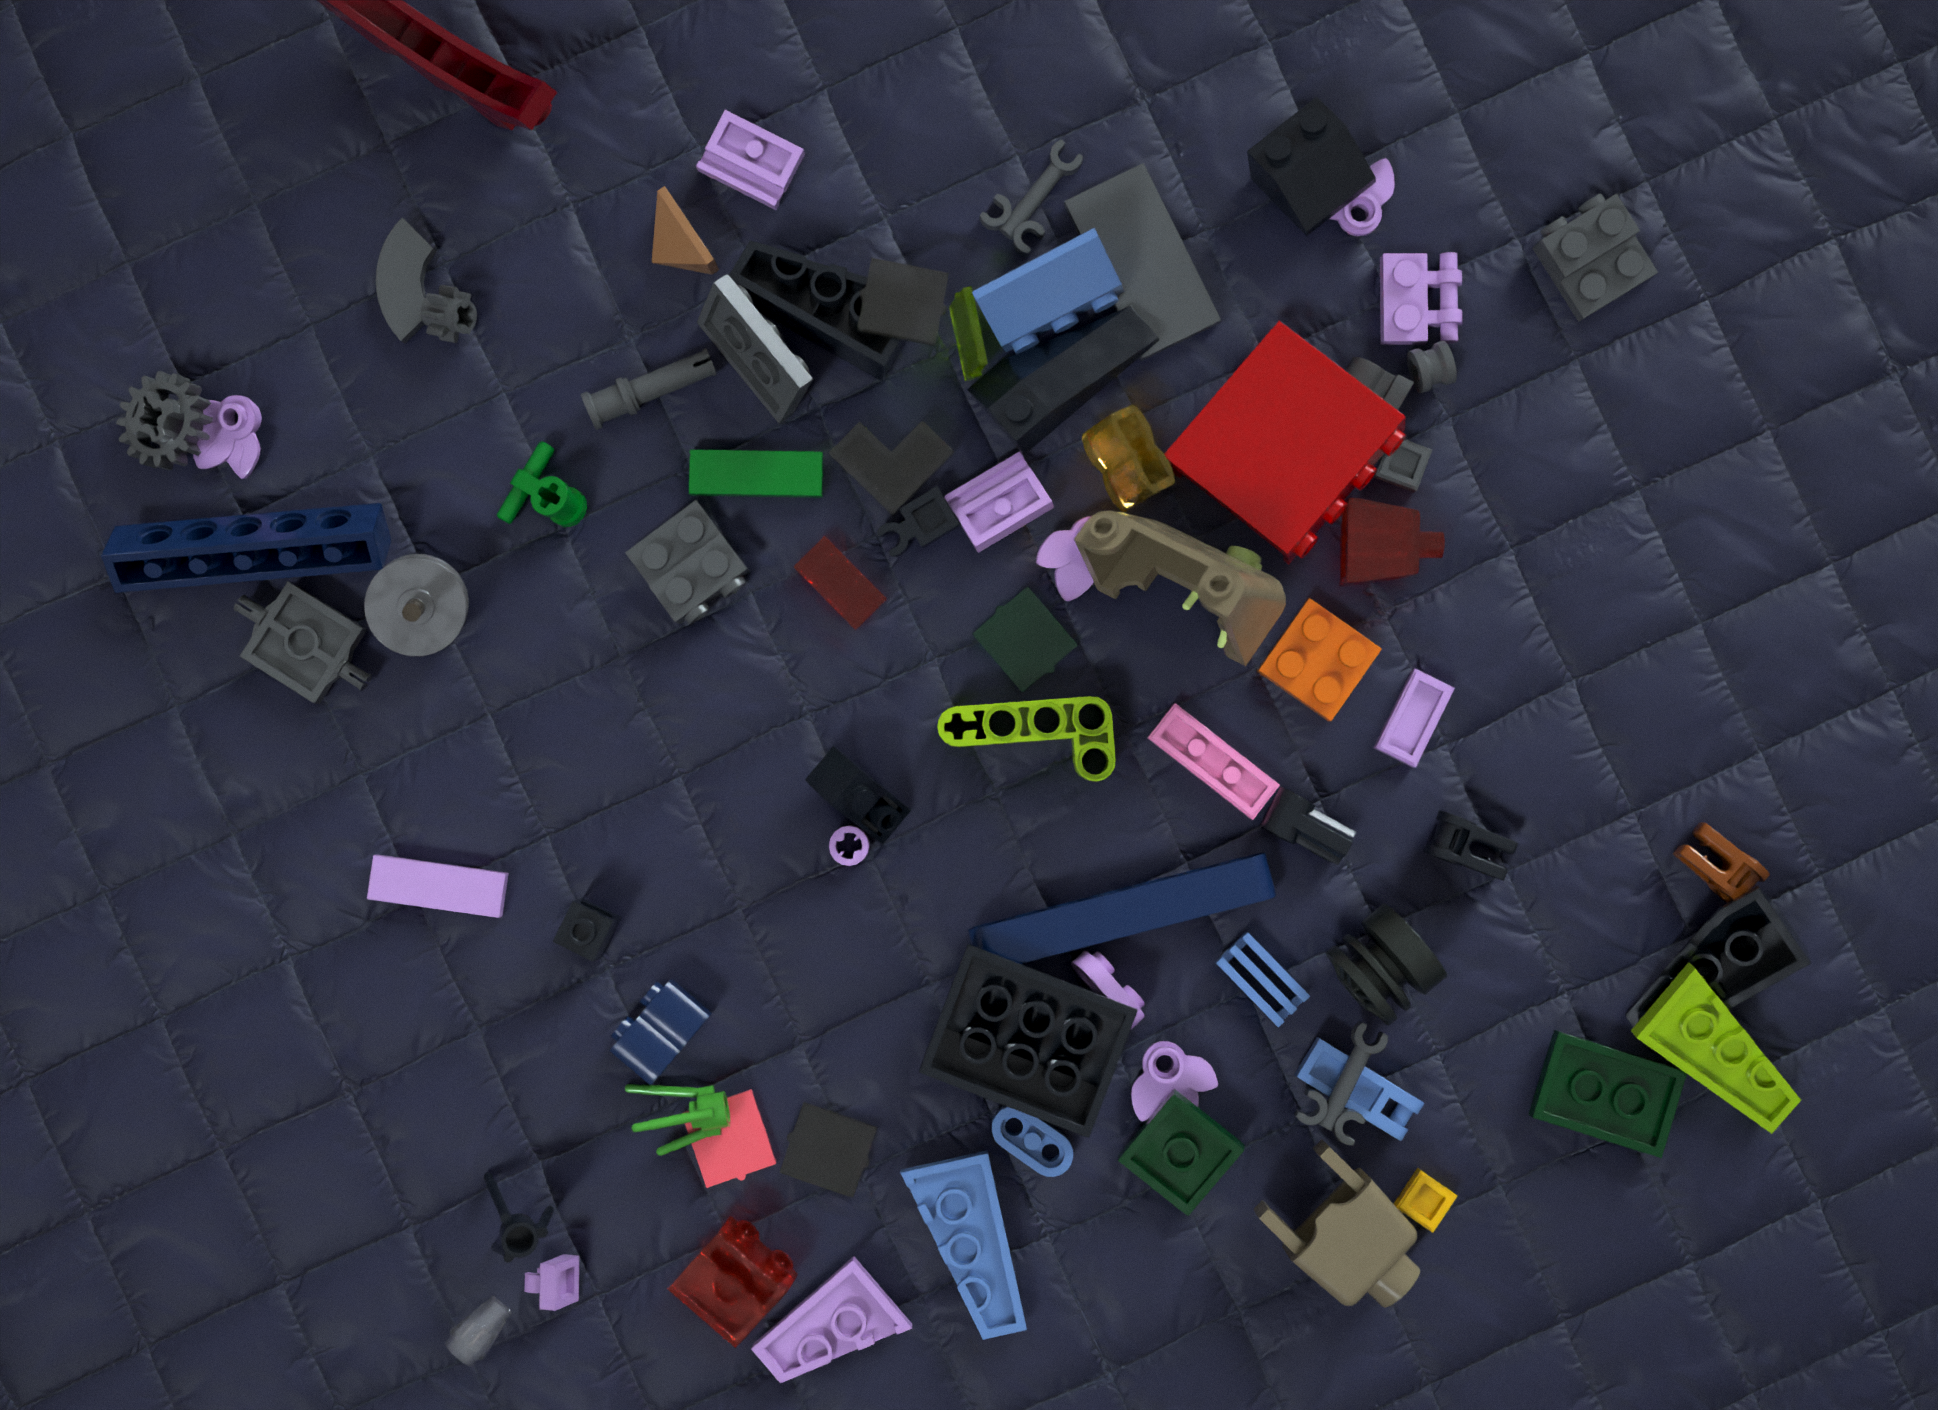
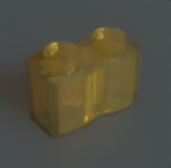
(1128, 458)

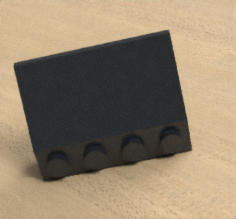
(1028, 1040)

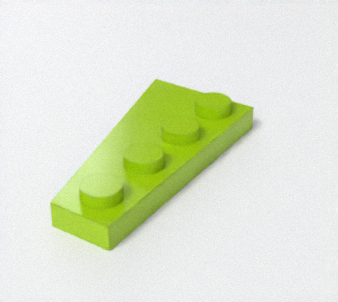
(1709, 1044)

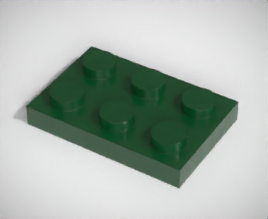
(1607, 1094)

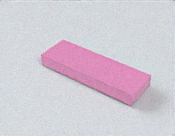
(1213, 761)

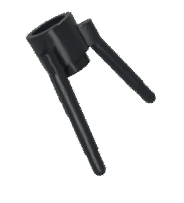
(518, 1231)

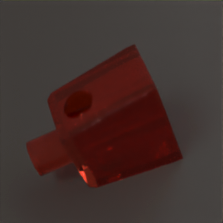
(1383, 542)

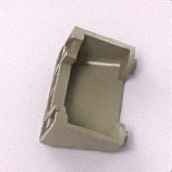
(1135, 549)

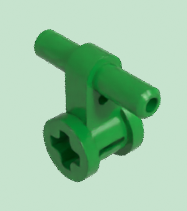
(548, 496)

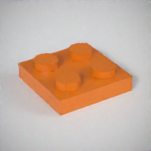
(1319, 659)

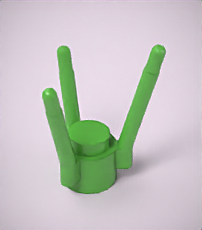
(708, 1112)

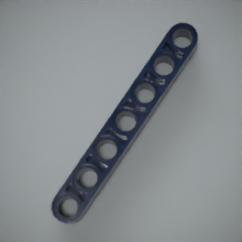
(1128, 910)

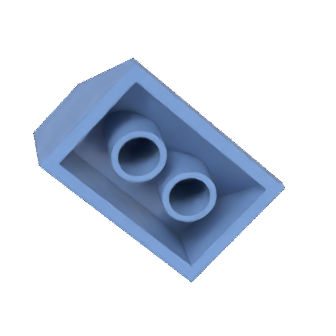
(1049, 292)

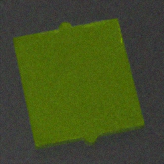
(968, 334)

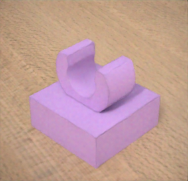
(556, 1282)

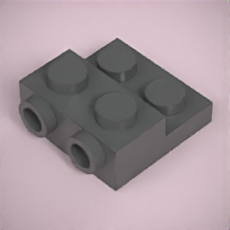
(1594, 255)
(688, 564)

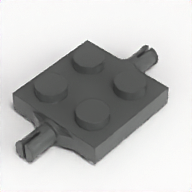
(303, 642)

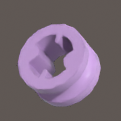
(839, 835)

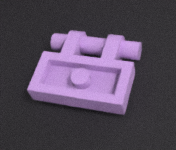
(1405, 298)

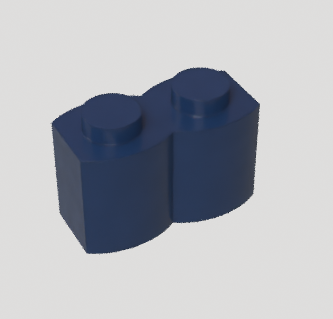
(659, 1031)

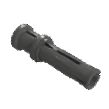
(628, 395)

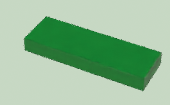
(756, 473)

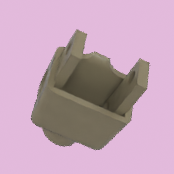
(1351, 1240)

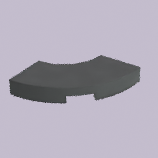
(401, 279)

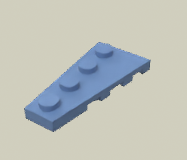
(967, 1224)

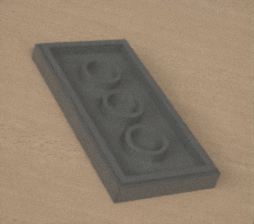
(1146, 256)

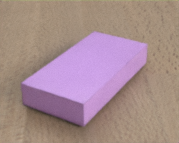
(1414, 718)

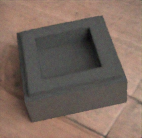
(1405, 466)

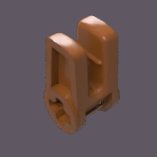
(1738, 872)

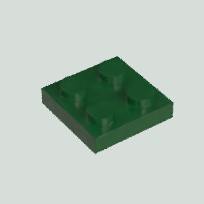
(1181, 1152)

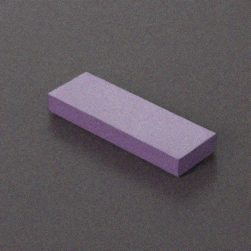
(437, 886)

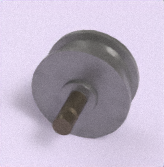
(416, 605)

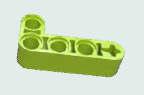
(1025, 729)

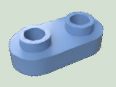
(1030, 1140)

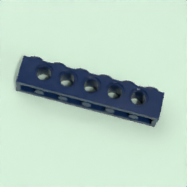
(247, 548)

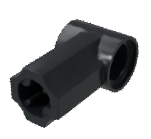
(1298, 822)

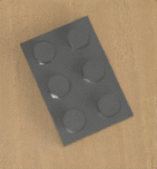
(754, 348)

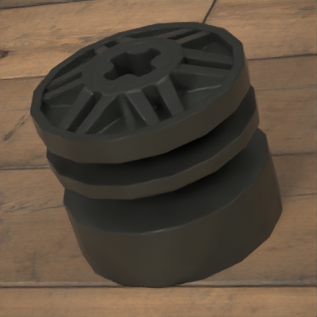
(1386, 964)

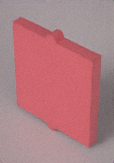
(740, 1148)

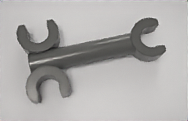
(1014, 223)
(1331, 1113)

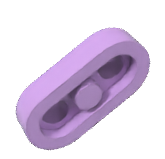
(1096, 974)

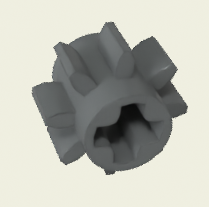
(448, 313)

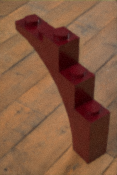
(448, 62)

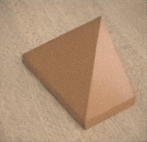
(676, 240)

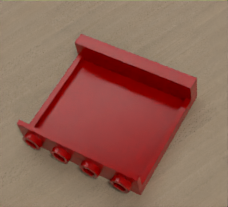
(1287, 441)

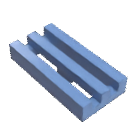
(1289, 1006)

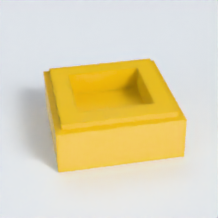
(1425, 1200)

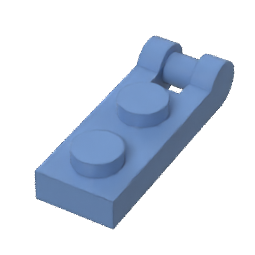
(1322, 1070)

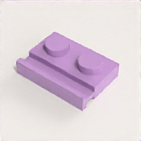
(750, 159)
(999, 502)

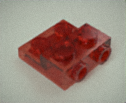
(734, 1280)

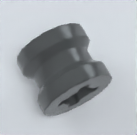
(1431, 366)

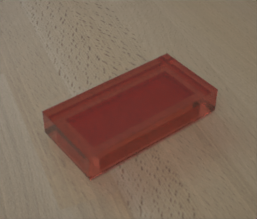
(840, 583)

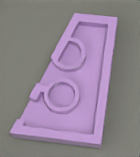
(832, 1321)

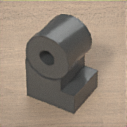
(1387, 386)

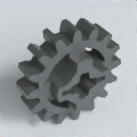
(165, 421)

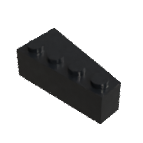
(815, 303)

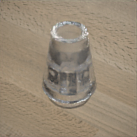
(477, 1332)

